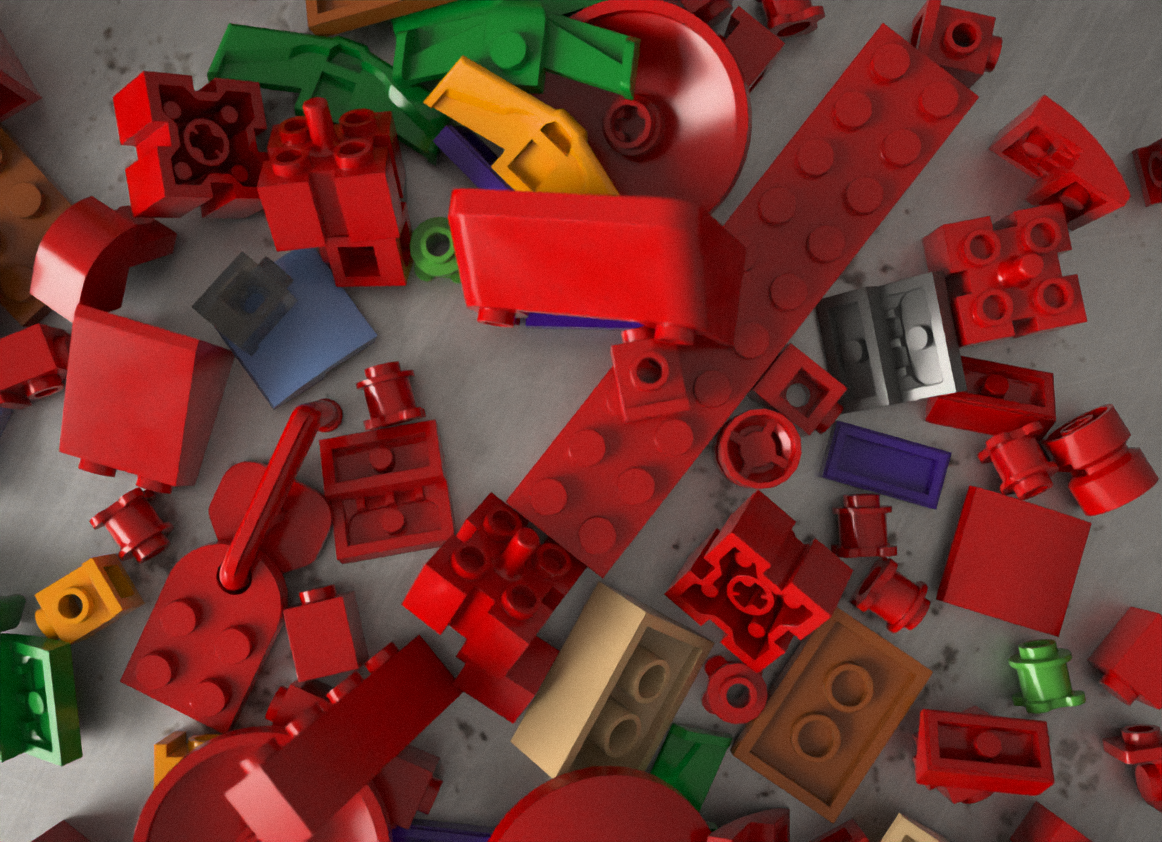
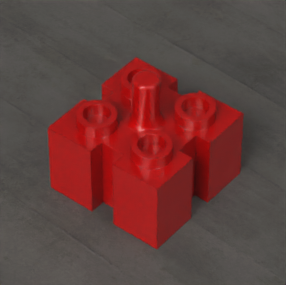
(192, 145)
(332, 178)
(1007, 275)
(760, 582)
(493, 585)

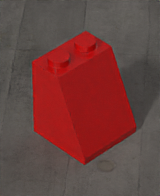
(140, 399)

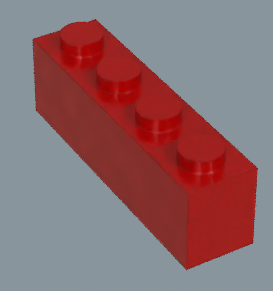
(342, 749)

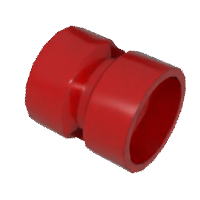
(757, 449)
(1100, 462)

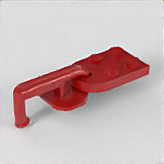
(206, 632)

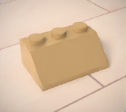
(611, 687)

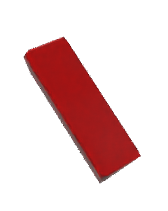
(996, 399)
(983, 753)

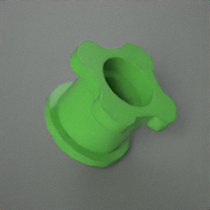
(421, 244)
(1044, 677)

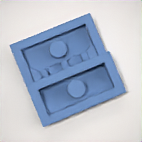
(310, 338)

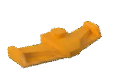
(541, 144)

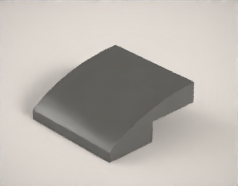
(892, 342)

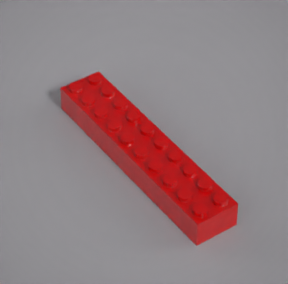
(799, 234)

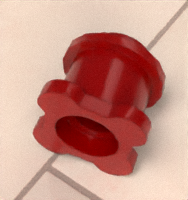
(791, 17)
(389, 396)
(1020, 461)
(135, 526)
(862, 527)
(892, 596)
(721, 677)

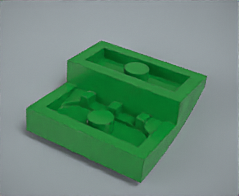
(38, 700)

